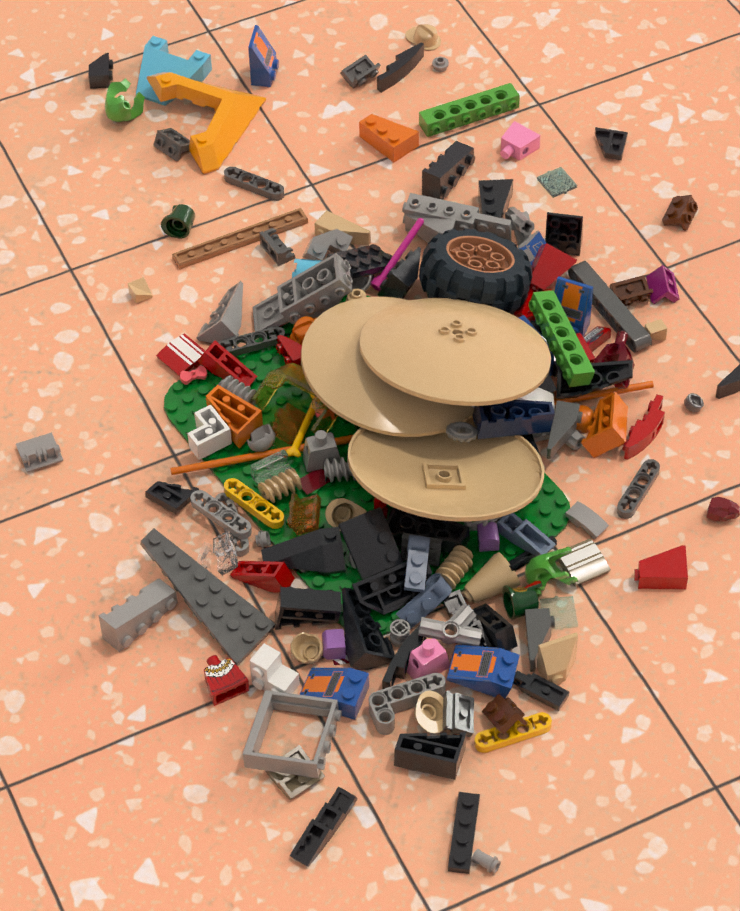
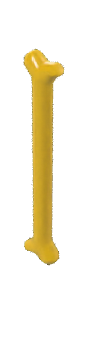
(294, 450)

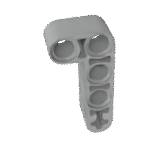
(408, 699)

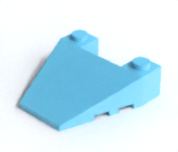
(158, 60)

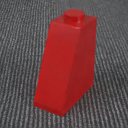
(548, 266)
(663, 570)

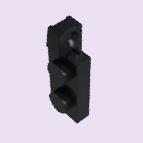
(541, 689)

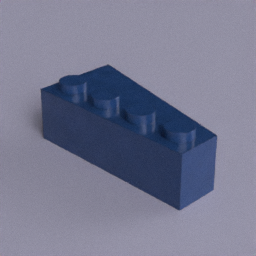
(513, 418)

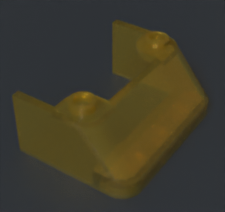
(294, 375)

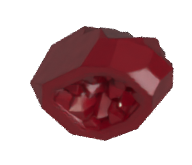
(722, 509)

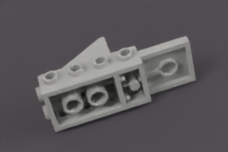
(439, 218)
(306, 294)

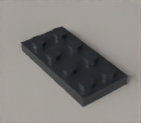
(365, 260)

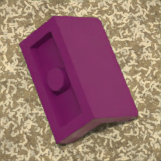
(663, 285)

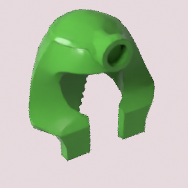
(118, 108)
(544, 568)

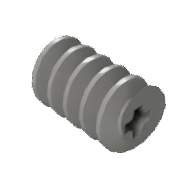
(238, 389)
(337, 470)

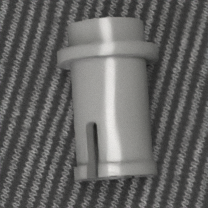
(490, 863)

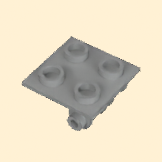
(39, 452)

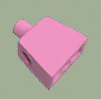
(519, 142)
(427, 659)

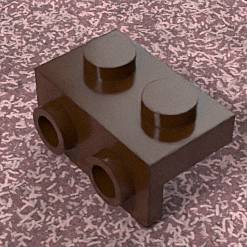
(681, 211)
(632, 290)
(503, 713)

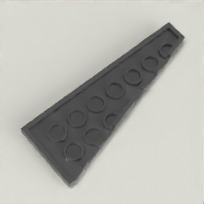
(224, 612)

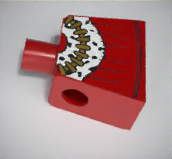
(224, 680)

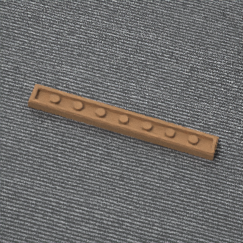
(238, 238)

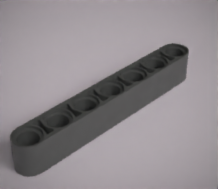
(611, 307)

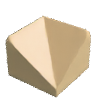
(139, 290)
(657, 330)

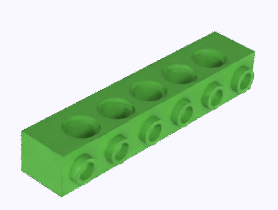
(469, 109)
(561, 338)

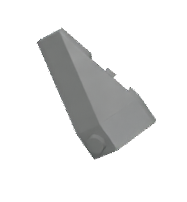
(226, 318)

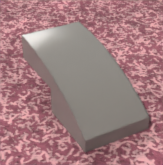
(586, 518)

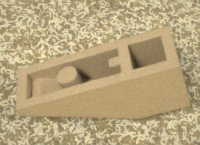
(330, 221)

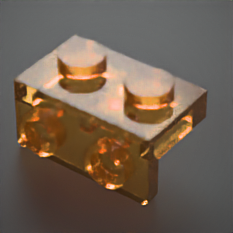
(287, 423)
(304, 513)

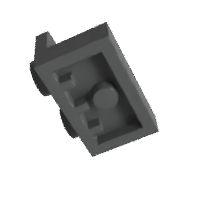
(171, 143)

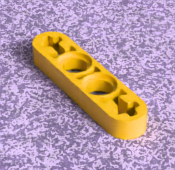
(252, 504)
(514, 735)

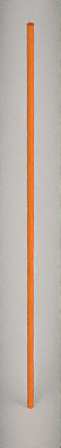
(346, 439)

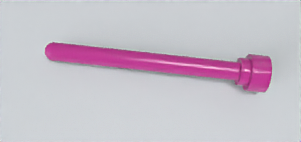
(376, 282)

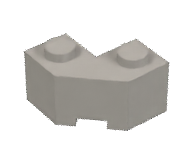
(333, 241)

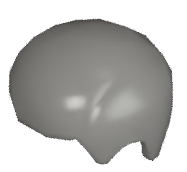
(262, 438)

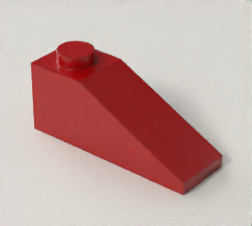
(223, 363)
(263, 574)

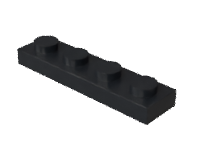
(463, 832)

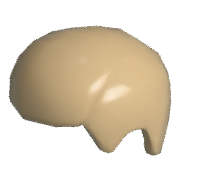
(306, 648)

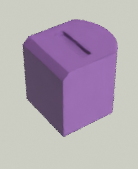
(488, 537)
(333, 644)

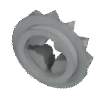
(457, 429)

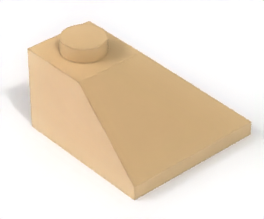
(557, 658)

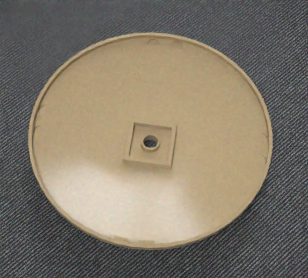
(455, 351)
(352, 390)
(447, 477)

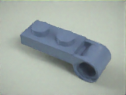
(416, 563)
(424, 603)

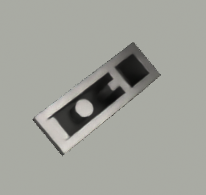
(563, 425)
(538, 631)

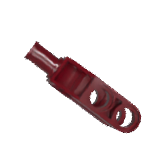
(616, 352)

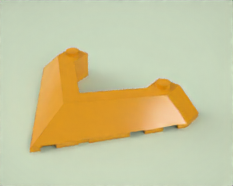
(232, 115)

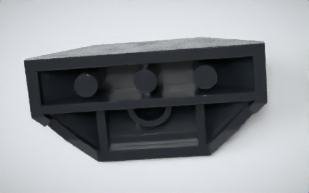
(385, 590)

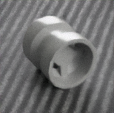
(399, 632)

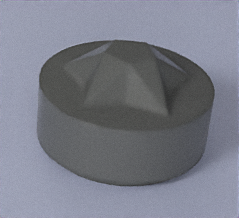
(693, 402)

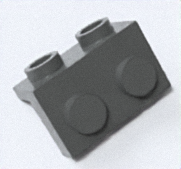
(360, 71)

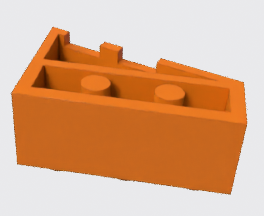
(388, 137)
(237, 413)
(608, 426)

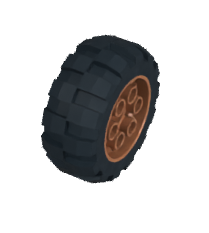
(476, 269)

